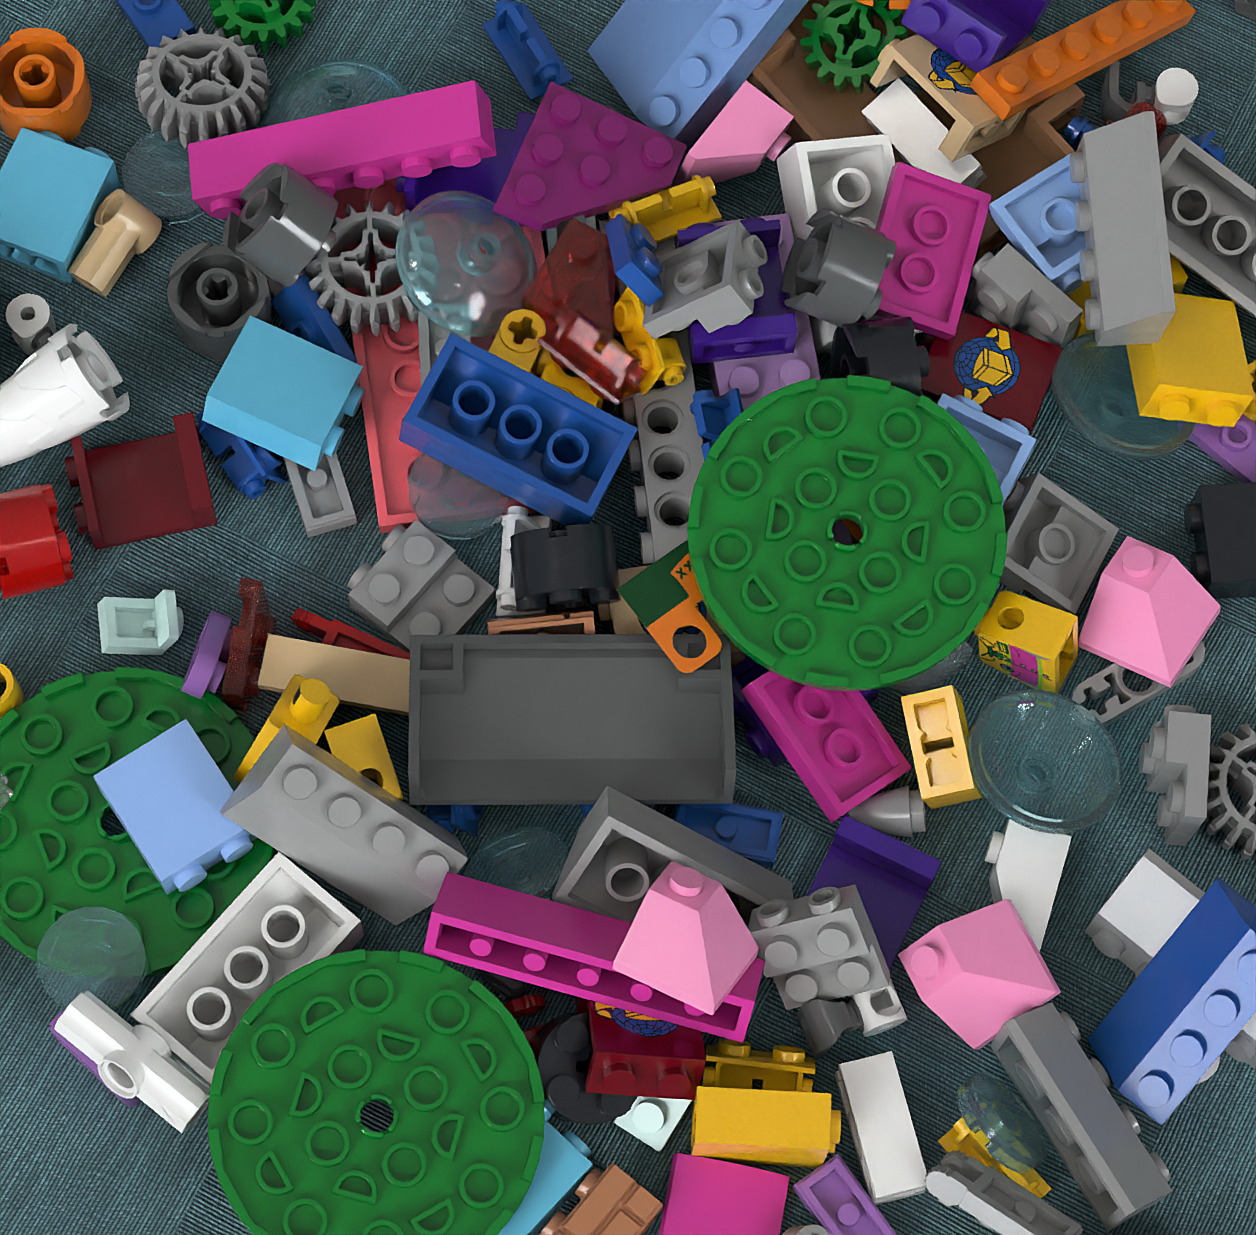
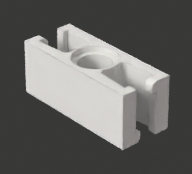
(918, 134)
(881, 1128)

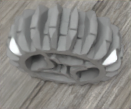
(200, 72)
(352, 270)
(1227, 763)

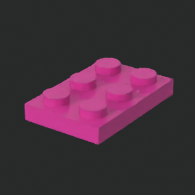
(936, 245)
(828, 740)

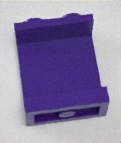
(975, 30)
(482, 179)
(769, 327)
(887, 875)

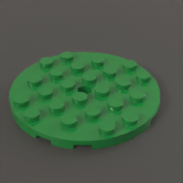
(830, 608)
(53, 823)
(388, 1033)

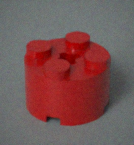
(32, 546)

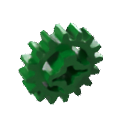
(261, 23)
(835, 31)

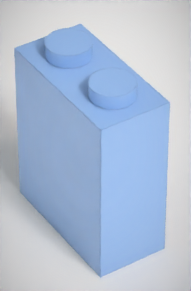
(171, 807)

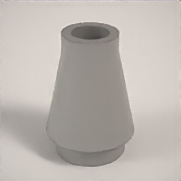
(893, 812)

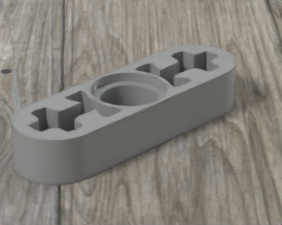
(1112, 709)

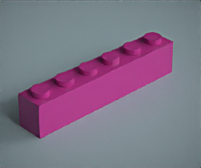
(349, 145)
(564, 952)

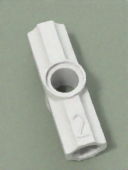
(134, 1061)

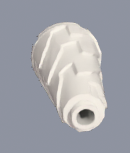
(58, 395)

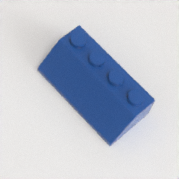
(516, 433)
(1183, 1005)

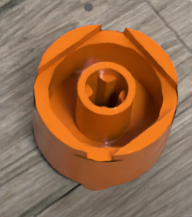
(43, 84)

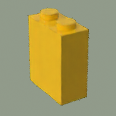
(1196, 366)
(764, 1126)

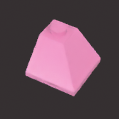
(738, 138)
(1147, 613)
(687, 940)
(979, 972)

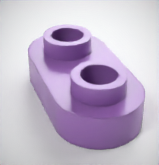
(204, 668)

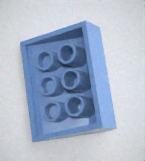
(687, 57)

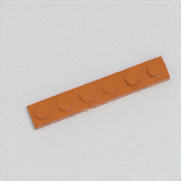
(1077, 52)

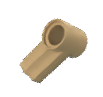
(121, 232)

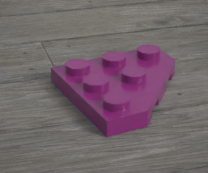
(584, 162)

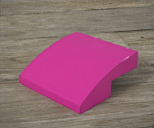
(722, 1198)

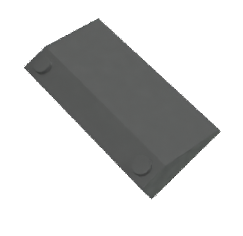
(566, 719)

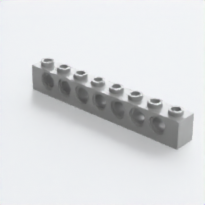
(657, 453)

